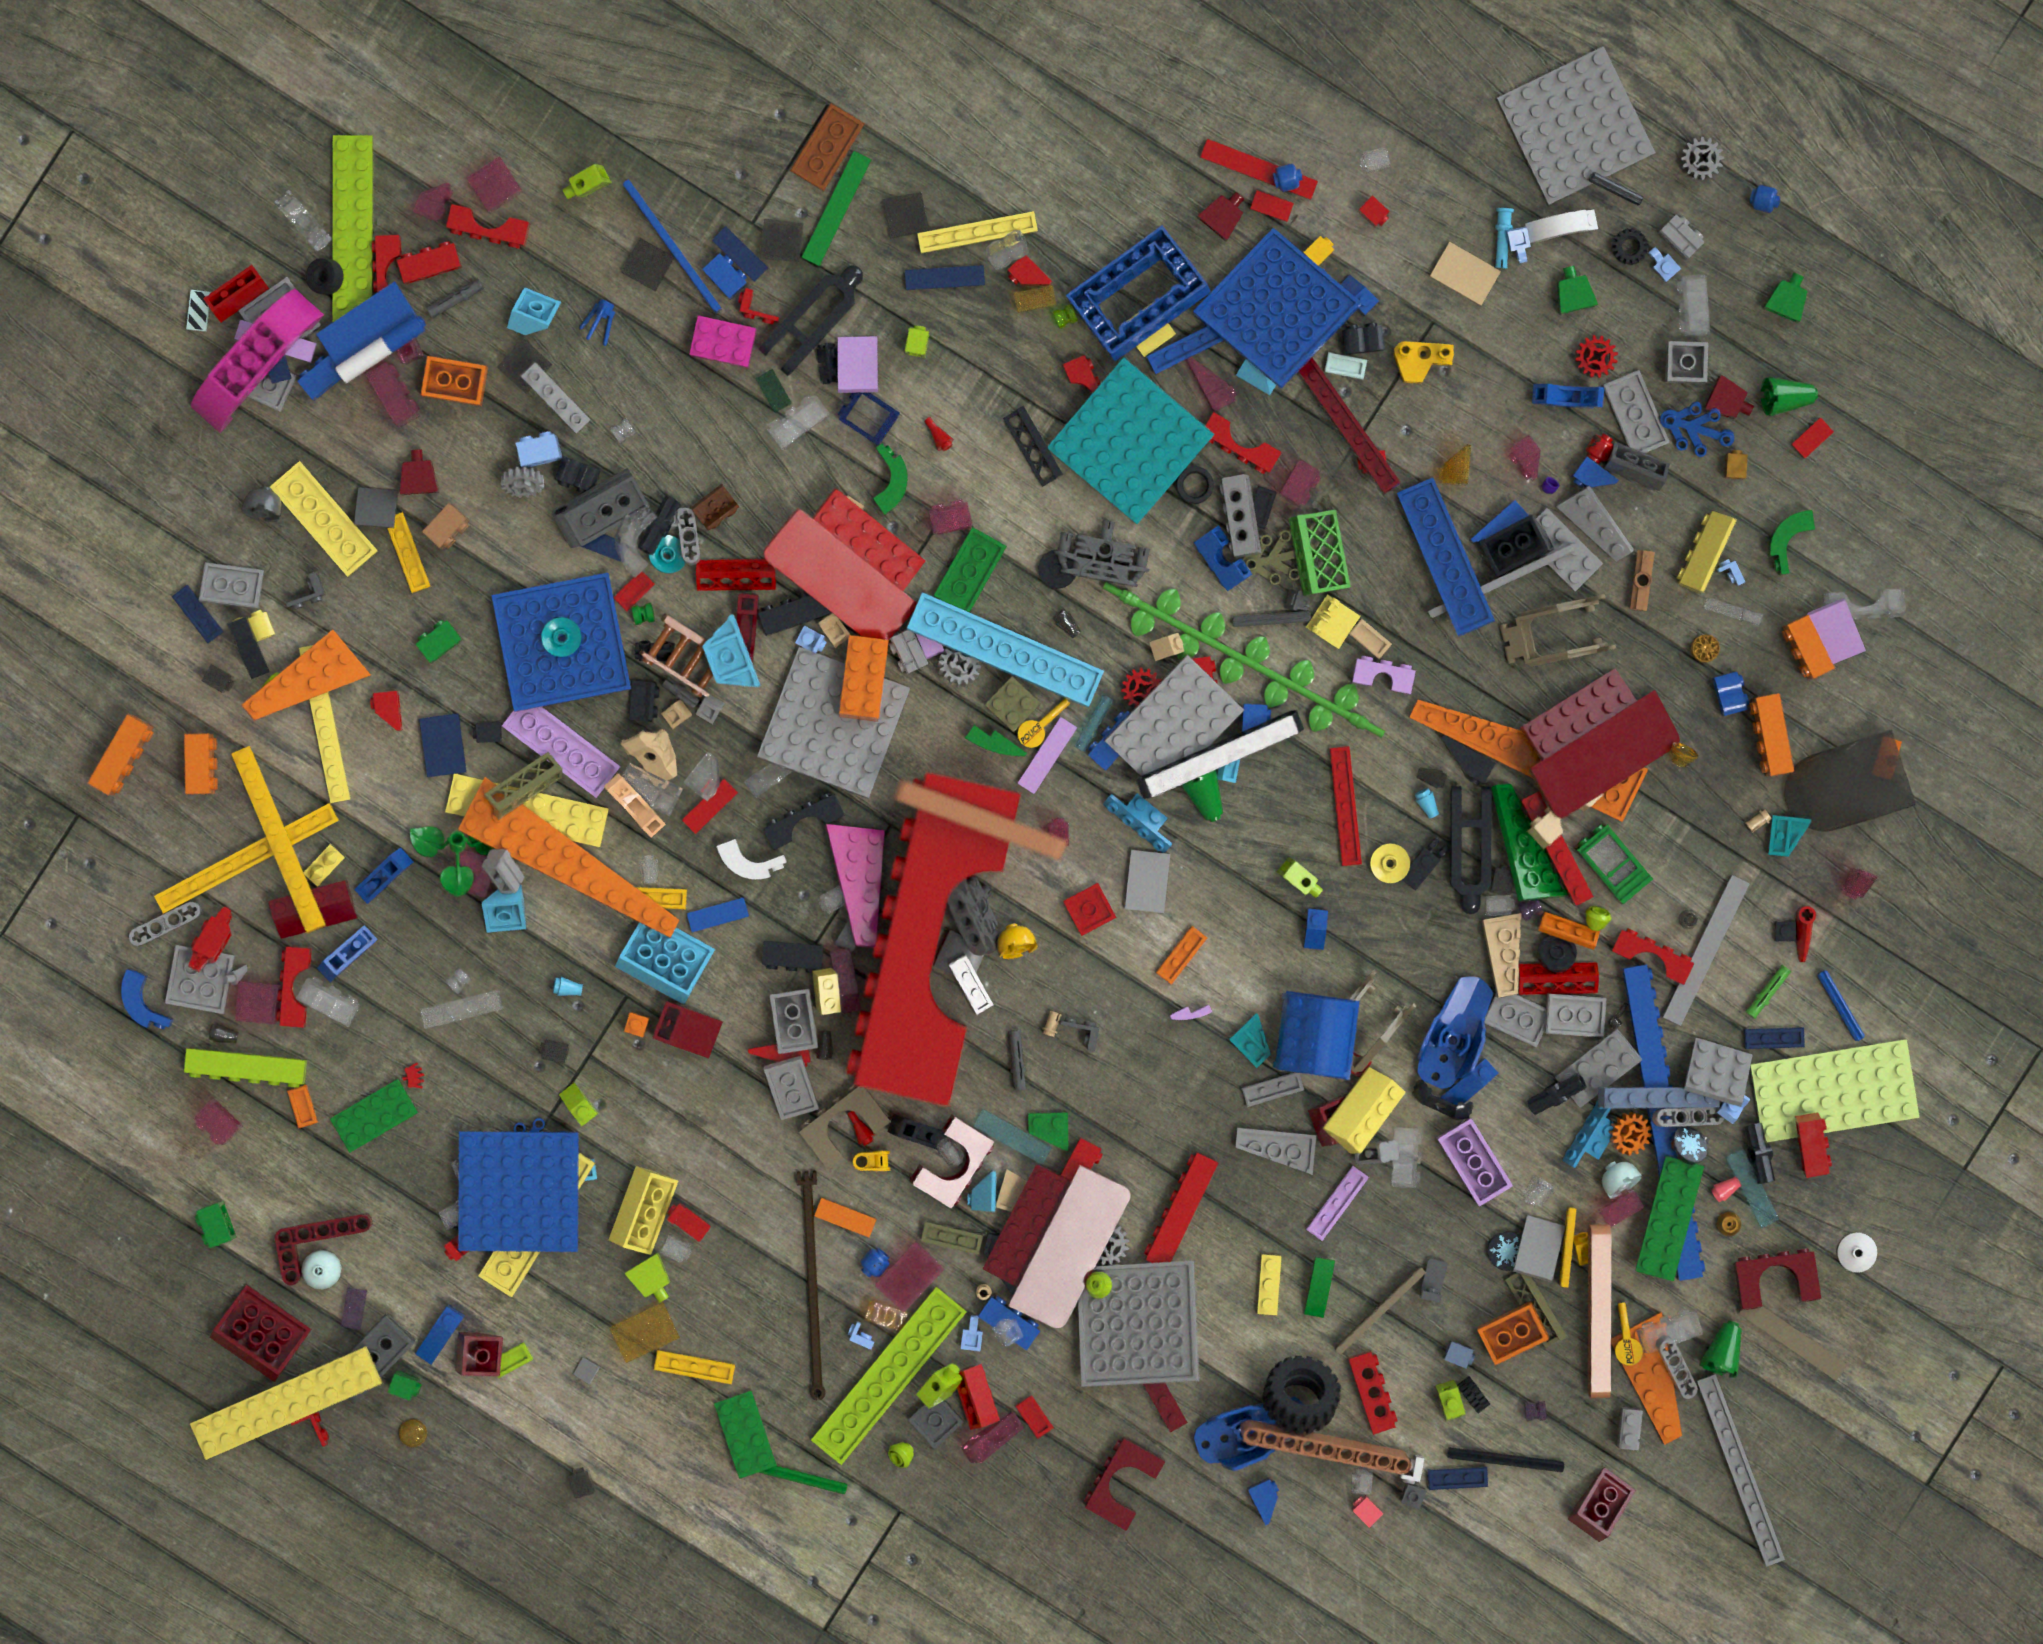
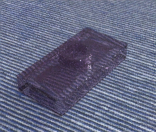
(354, 1308)

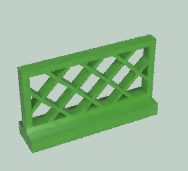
(1304, 552)

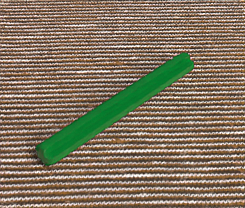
(807, 1479)

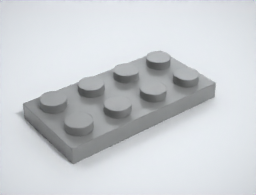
(1575, 567)
(1602, 1065)

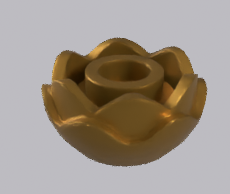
(1723, 1220)

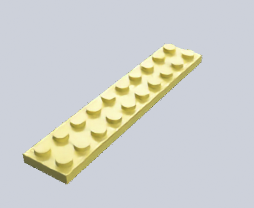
(286, 1403)

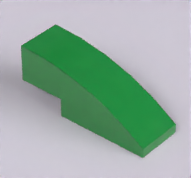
(995, 743)
(1319, 1287)

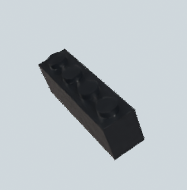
(791, 614)

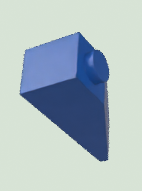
(1507, 517)
(384, 875)
(346, 953)
(1469, 1086)
(440, 1334)

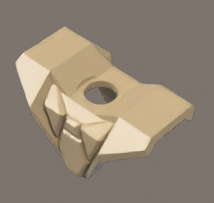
(657, 743)

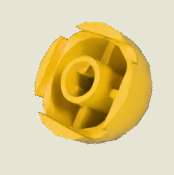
(1015, 941)

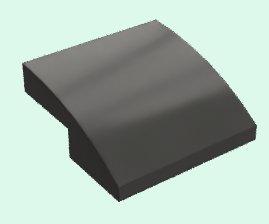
(376, 507)
(952, 948)

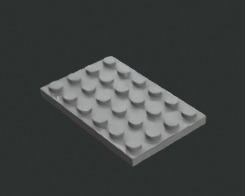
(1174, 719)

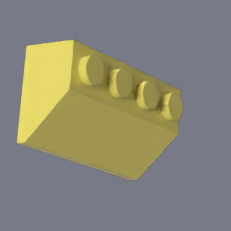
(1706, 551)
(1363, 1110)
(643, 1210)

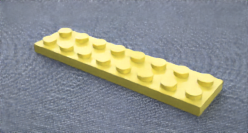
(572, 818)
(508, 1268)

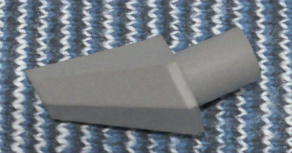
(235, 976)

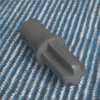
(680, 692)

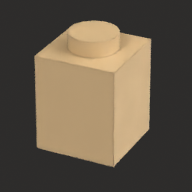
(1167, 646)

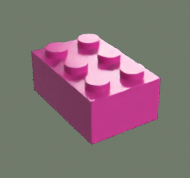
(723, 342)

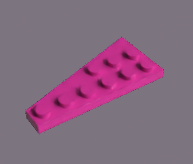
(859, 870)

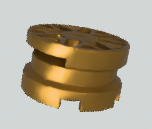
(1705, 648)

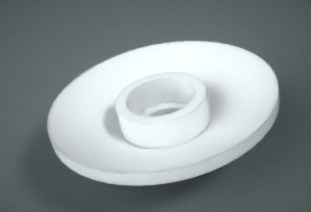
(1847, 1249)

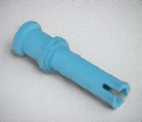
(1503, 224)

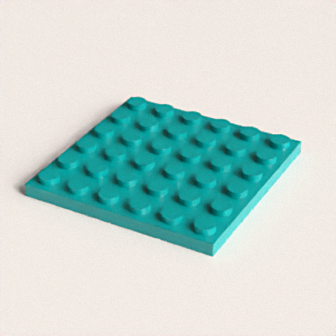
(1130, 440)

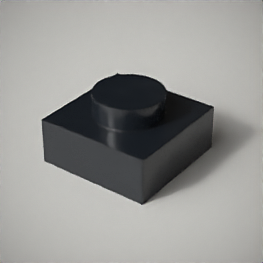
(1785, 931)

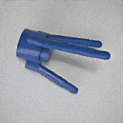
(602, 310)

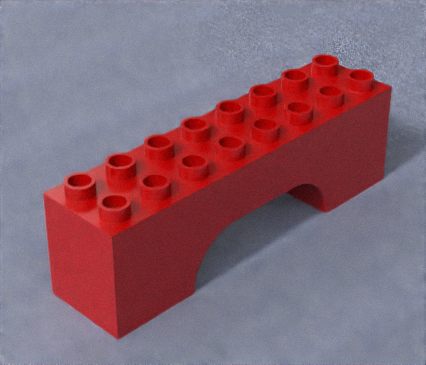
(908, 1039)

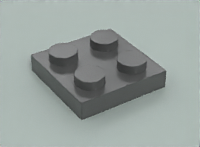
(936, 1423)

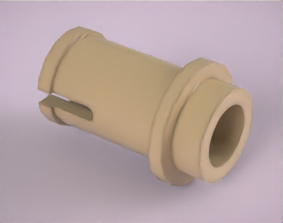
(1758, 821)
(1051, 1024)
(983, 1287)

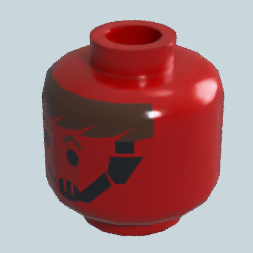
(1599, 448)

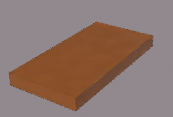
(827, 147)

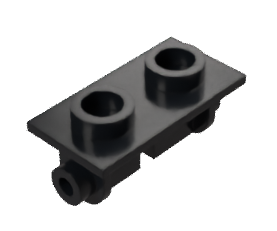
(828, 354)
(645, 646)

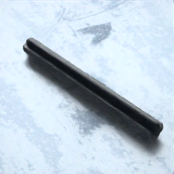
(1505, 1459)

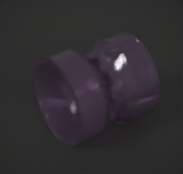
(1530, 908)
(1535, 1411)

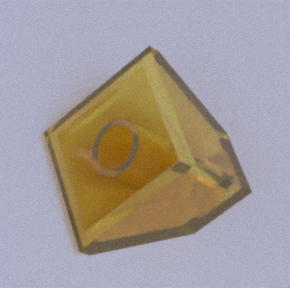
(1456, 469)

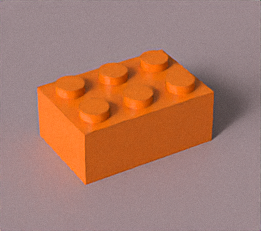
(454, 381)
(1807, 647)
(200, 764)
(1513, 1333)

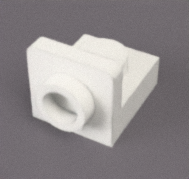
(1416, 1468)

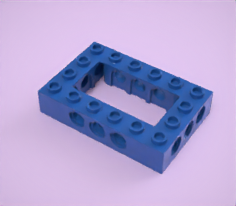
(1124, 269)

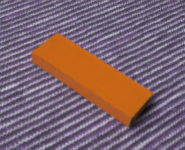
(1568, 930)
(1181, 955)
(845, 1217)

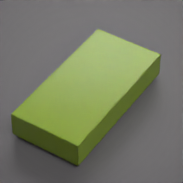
(514, 1358)

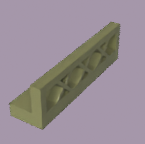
(527, 791)
(1538, 1297)

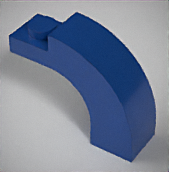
(1567, 396)
(133, 1001)

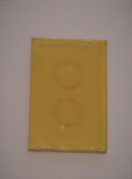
(644, 1332)

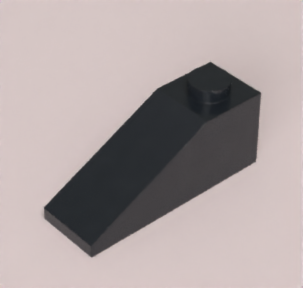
(248, 647)
(1472, 763)
(915, 1131)

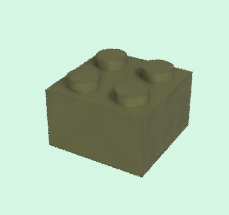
(1012, 704)

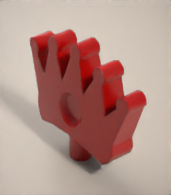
(412, 1076)

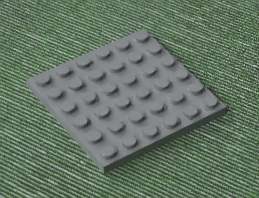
(1575, 125)
(817, 742)
(1141, 1327)

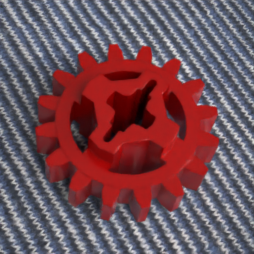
(1601, 365)
(1137, 679)

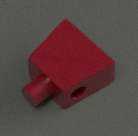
(1223, 215)
(1728, 399)
(418, 475)

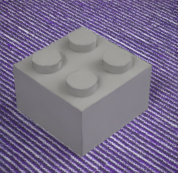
(1686, 362)

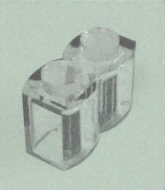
(1003, 251)

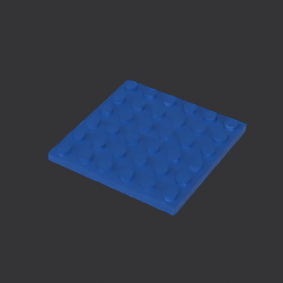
(1277, 308)
(544, 679)
(518, 1191)

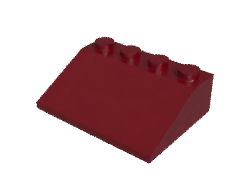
(260, 1333)

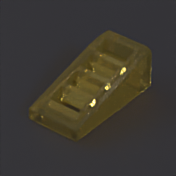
(872, 1305)

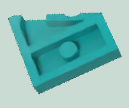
(1786, 834)
(1252, 1041)

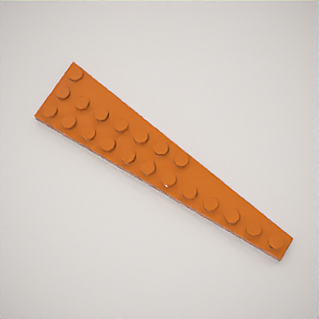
(1513, 750)
(555, 855)

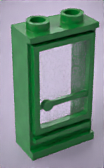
(1613, 863)

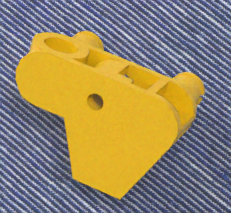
(1414, 366)

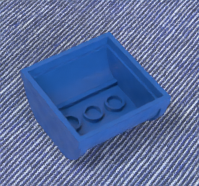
(1316, 1035)

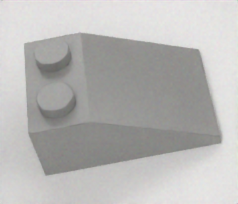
(794, 1021)

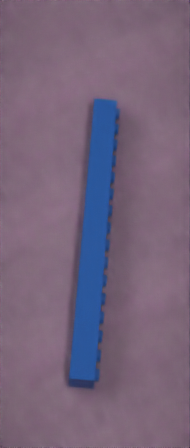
(1654, 1075)

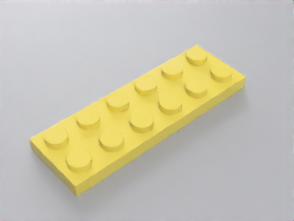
(323, 519)

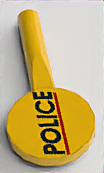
(1032, 732)
(1628, 1349)

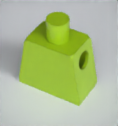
(594, 179)
(1295, 873)
(650, 1277)
(947, 1379)
(1450, 1400)

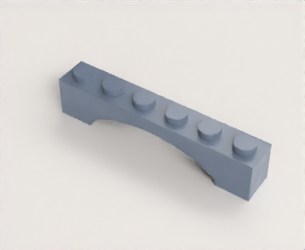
(1652, 1098)

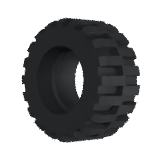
(1308, 1374)

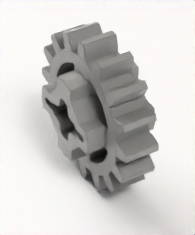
(1696, 152)
(522, 482)
(953, 670)
(1117, 1242)

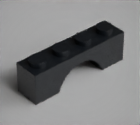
(780, 832)

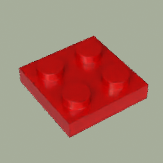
(1089, 909)

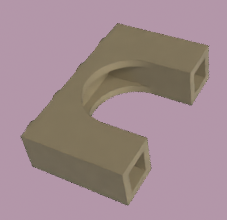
(816, 1132)

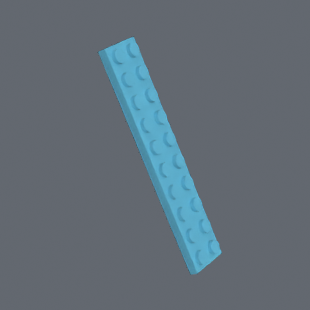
(1005, 650)

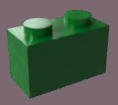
(438, 641)
(405, 1385)

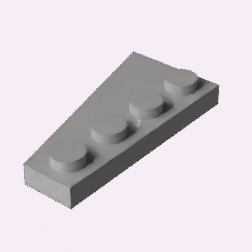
(1594, 520)
(1282, 1147)

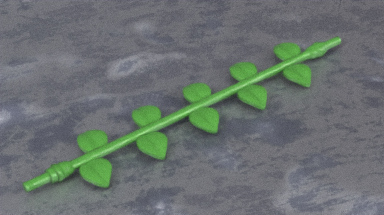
(1256, 652)

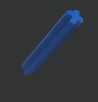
(1841, 1005)

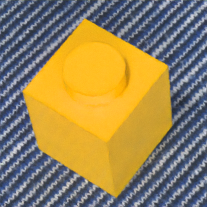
(1320, 250)

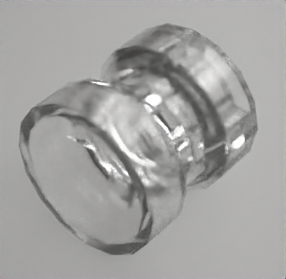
(623, 430)
(462, 977)

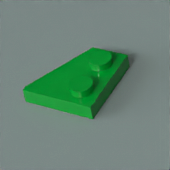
(1050, 1128)

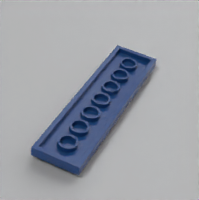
(1445, 557)

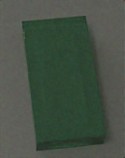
(773, 391)

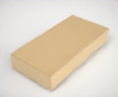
(1370, 639)

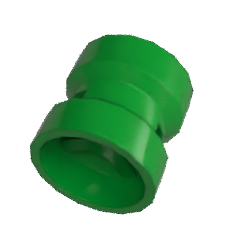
(648, 614)

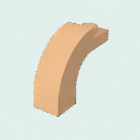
(635, 805)

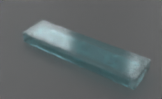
(1012, 1136)
(1753, 1192)

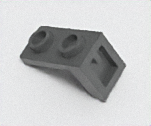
(314, 584)
(1090, 1039)
(1433, 1280)

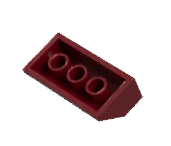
(332, 900)

